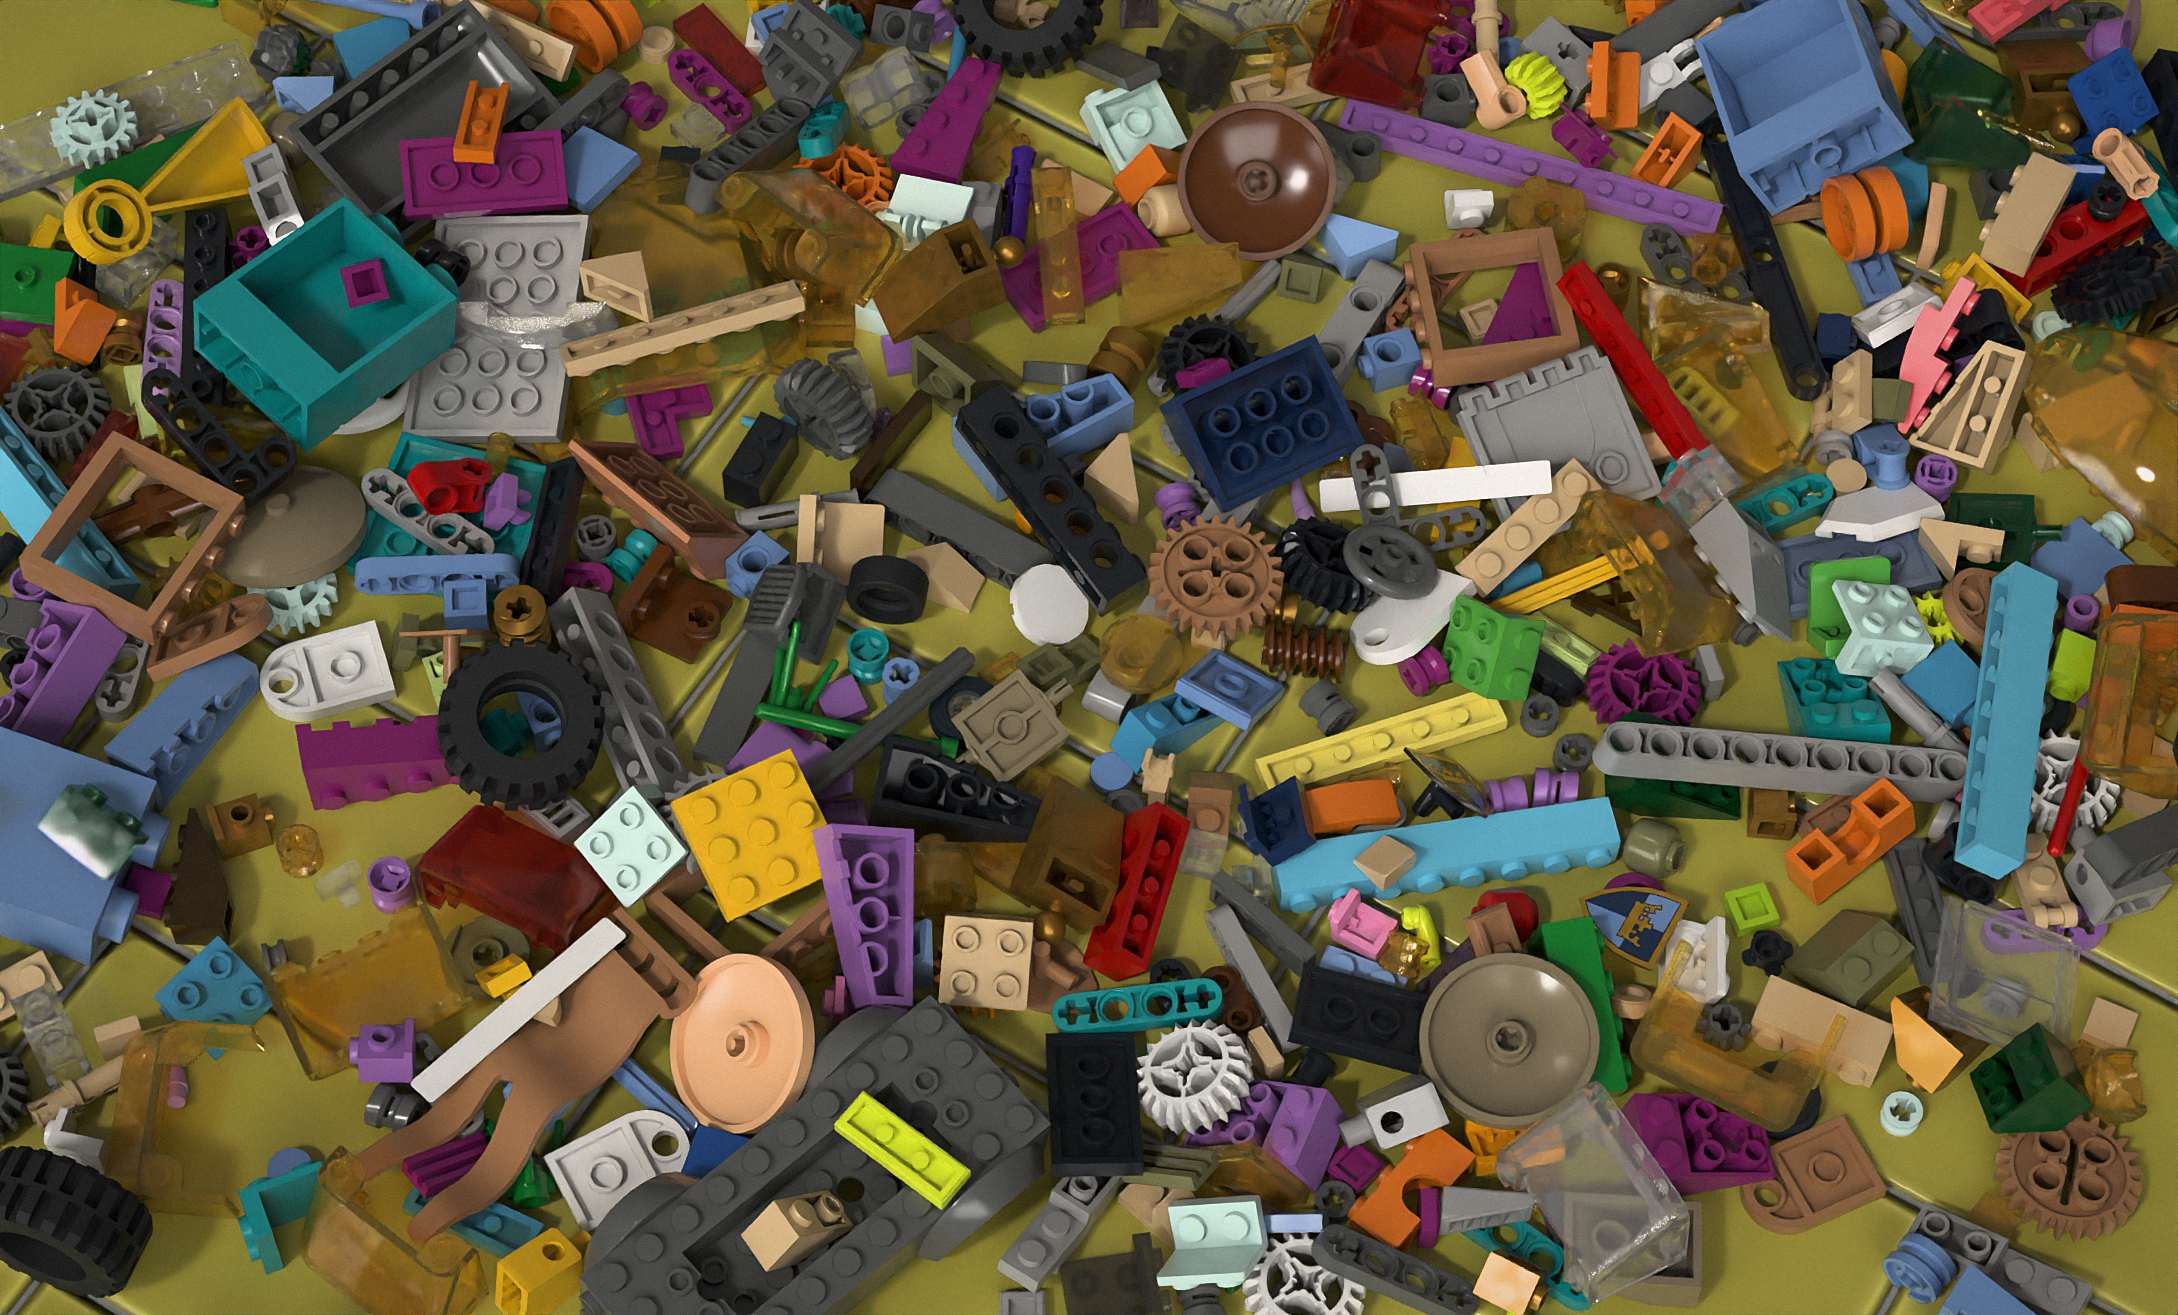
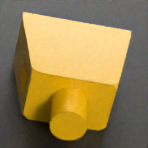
(541, 1273)

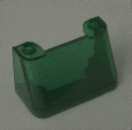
(1942, 109)

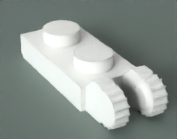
(1663, 73)

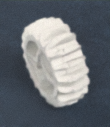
(2053, 770)
(1205, 1085)
(1288, 1259)

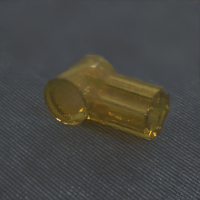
(1712, 256)

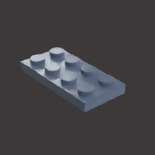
(1909, 562)

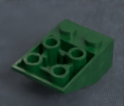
(1670, 797)

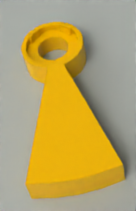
(197, 176)

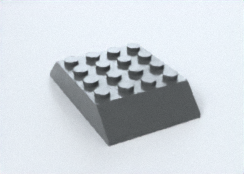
(414, 96)

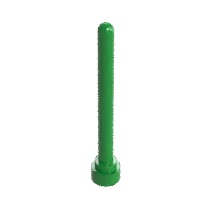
(837, 727)

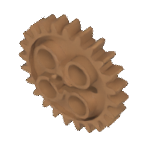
(1215, 608)
(2109, 1183)

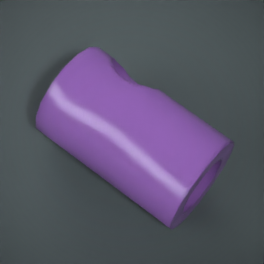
(2079, 614)

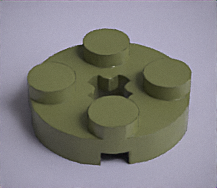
(476, 940)

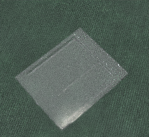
(2001, 975)

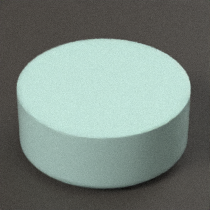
(2046, 324)

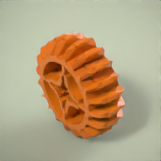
(860, 171)

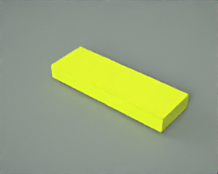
(902, 1150)

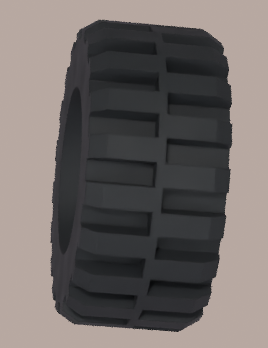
(1033, 48)
(529, 671)
(68, 1223)

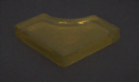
(1257, 1172)

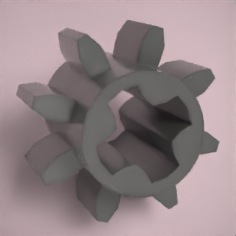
(1727, 1017)

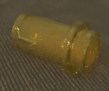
(498, 454)
(1388, 772)

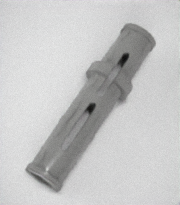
(748, 518)
(1916, 713)

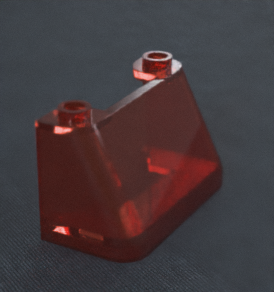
(1375, 50)
(514, 878)

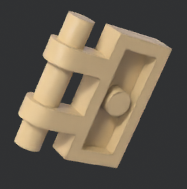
(1850, 396)

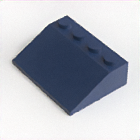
(1263, 424)

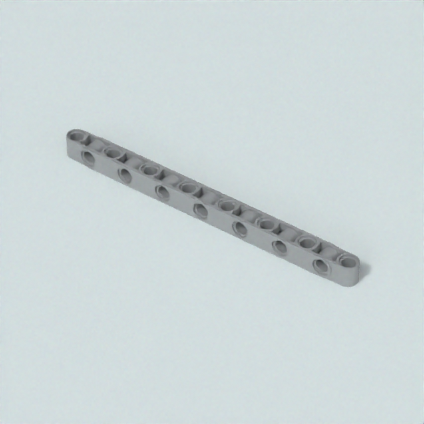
(1341, 343)

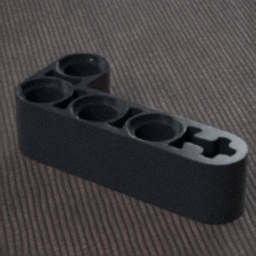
(1989, 320)
(212, 434)

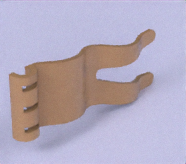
(547, 1069)

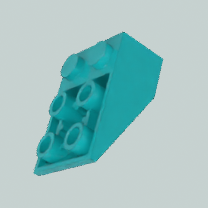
(1830, 703)

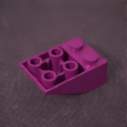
(1699, 1142)

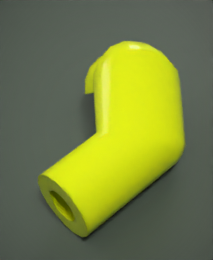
(1421, 920)

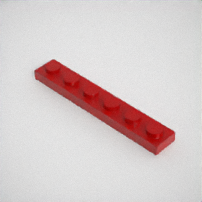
(1630, 361)

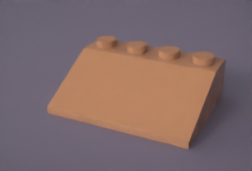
(661, 504)

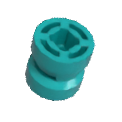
(628, 561)
(867, 655)

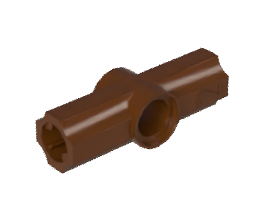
(149, 514)

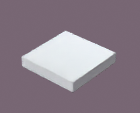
(1892, 314)

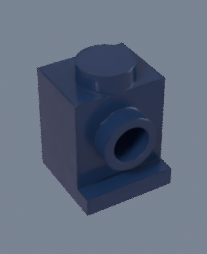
(1834, 339)

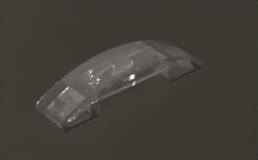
(536, 333)

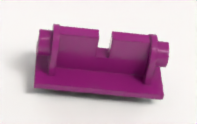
(1578, 138)

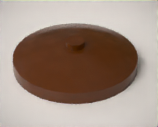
(1257, 179)

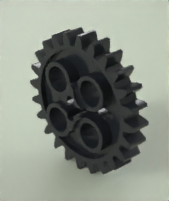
(2115, 282)

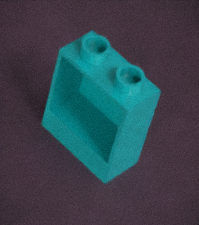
(298, 346)

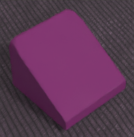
(364, 282)

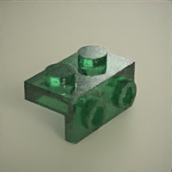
(93, 829)

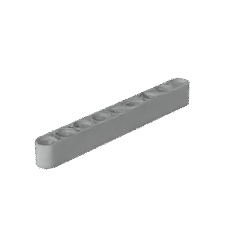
(1764, 769)

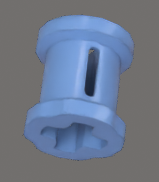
(906, 676)

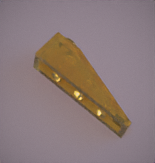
(1057, 245)

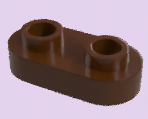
(1237, 1002)

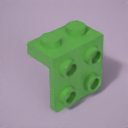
(1826, 622)
(1492, 649)

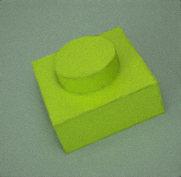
(1750, 909)

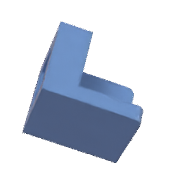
(466, 605)

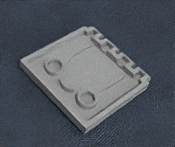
(1557, 419)

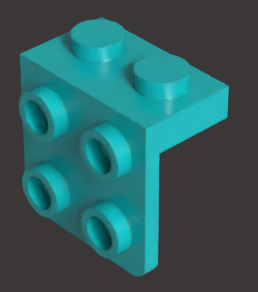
(271, 1203)

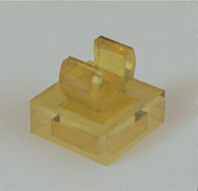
(43, 351)
(1554, 556)

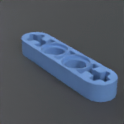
(428, 573)

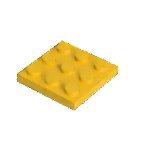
(754, 834)

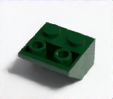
(2031, 1085)

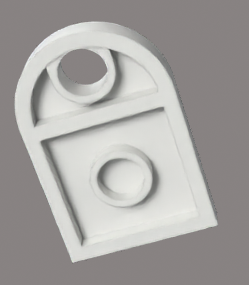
(1406, 624)
(328, 673)
(612, 1162)

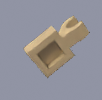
(1020, 12)
(1158, 776)

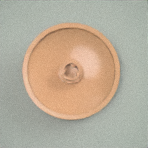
(743, 1044)

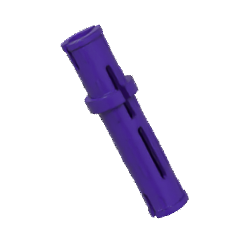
(1018, 192)

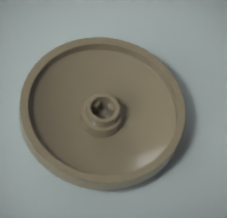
(295, 531)
(1508, 1039)

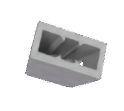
(2097, 898)
(1413, 1110)

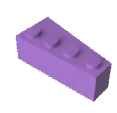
(59, 671)
(871, 909)

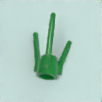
(789, 696)
(532, 1185)

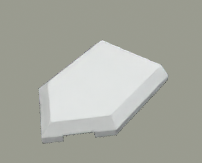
(1878, 513)

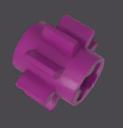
(1448, 53)
(249, 244)

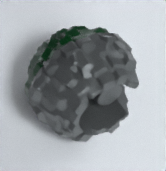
(280, 53)

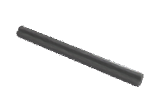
(889, 721)

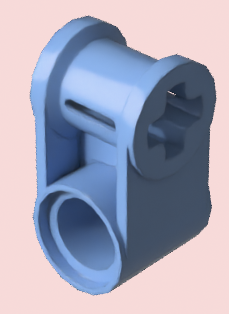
(1882, 455)

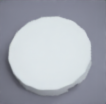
(1048, 605)

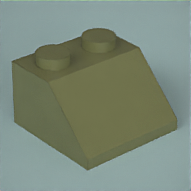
(950, 372)
(1851, 959)

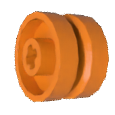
(599, 28)
(1864, 213)

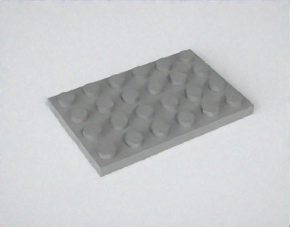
(482, 387)

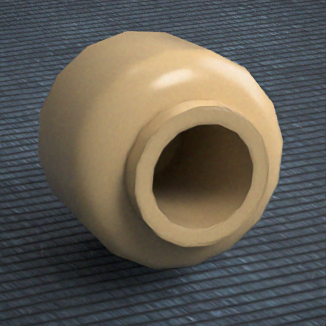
(1162, 211)

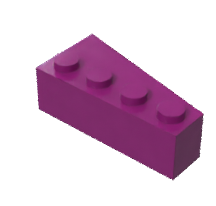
(370, 761)

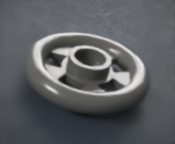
(1390, 562)

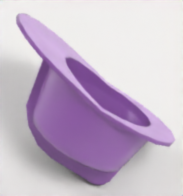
(2114, 33)

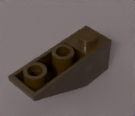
(201, 896)

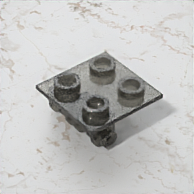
(1197, 64)

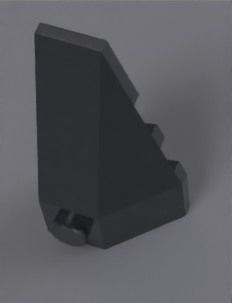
(939, 796)

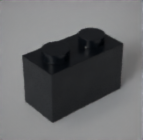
(760, 462)

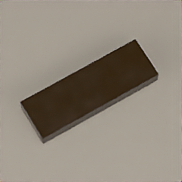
(891, 443)

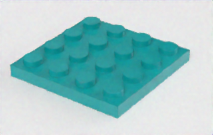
(389, 540)

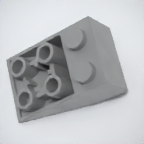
(1746, 565)

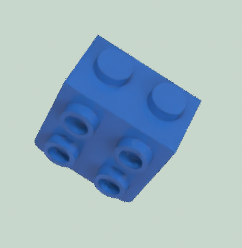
(2111, 96)

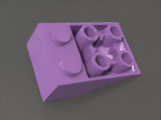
(1287, 1122)

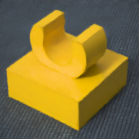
(46, 235)
(504, 977)

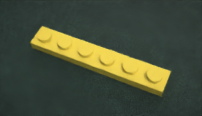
(1383, 741)

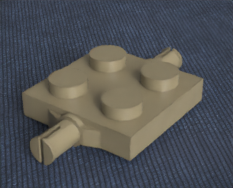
(1012, 727)

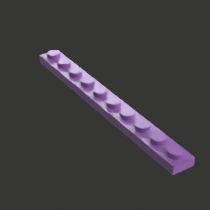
(1514, 164)

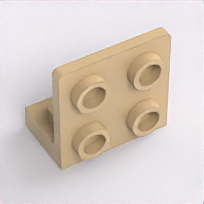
(838, 534)
(986, 960)

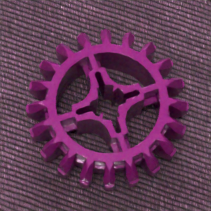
(1623, 675)

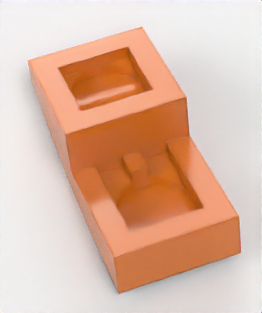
(1349, 804)

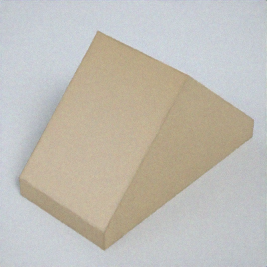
(619, 282)
(1113, 481)
(950, 577)

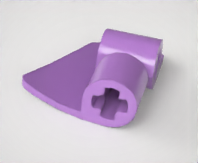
(775, 738)

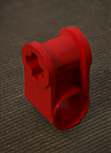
(448, 487)

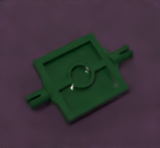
(2002, 512)

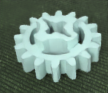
(94, 128)
(300, 603)

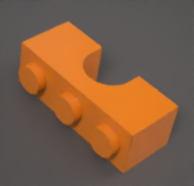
(1876, 824)
(1429, 1163)

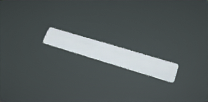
(1442, 486)
(517, 1010)

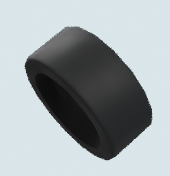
(892, 574)

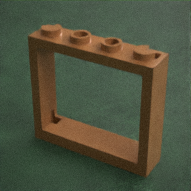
(1481, 252)
(54, 536)
(679, 886)

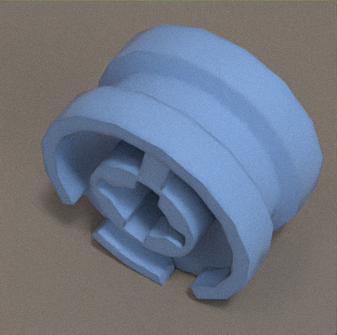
(1919, 1267)

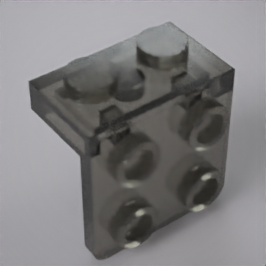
(1117, 1282)

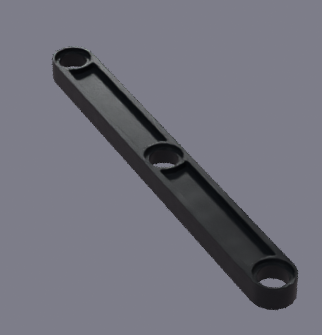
(1770, 279)

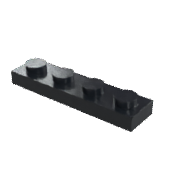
(553, 528)

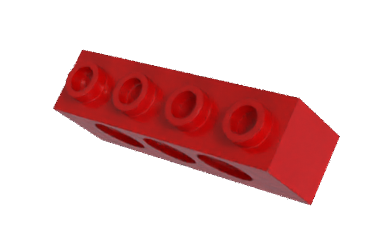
(2073, 240)
(1148, 866)

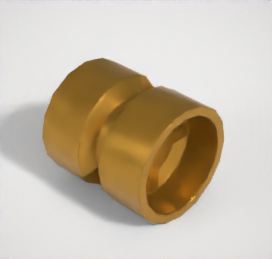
(1124, 355)

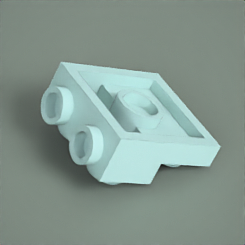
(1130, 121)

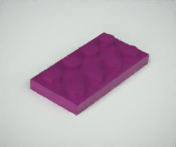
(522, 180)
(1099, 243)

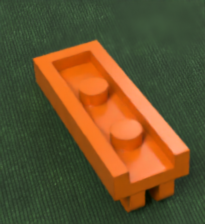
(481, 123)

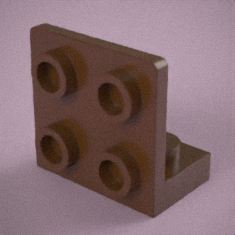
(655, 606)

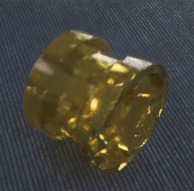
(297, 861)
(1403, 954)

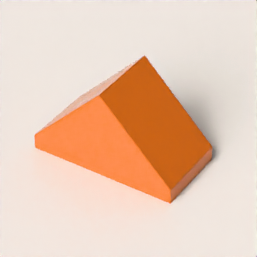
(1670, 154)
(1148, 169)

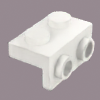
(1706, 972)

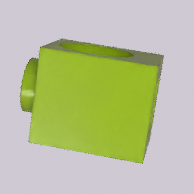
(2070, 666)

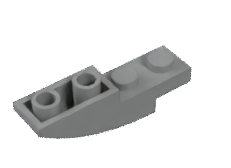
(274, 192)
(1058, 1229)
(2029, 1281)

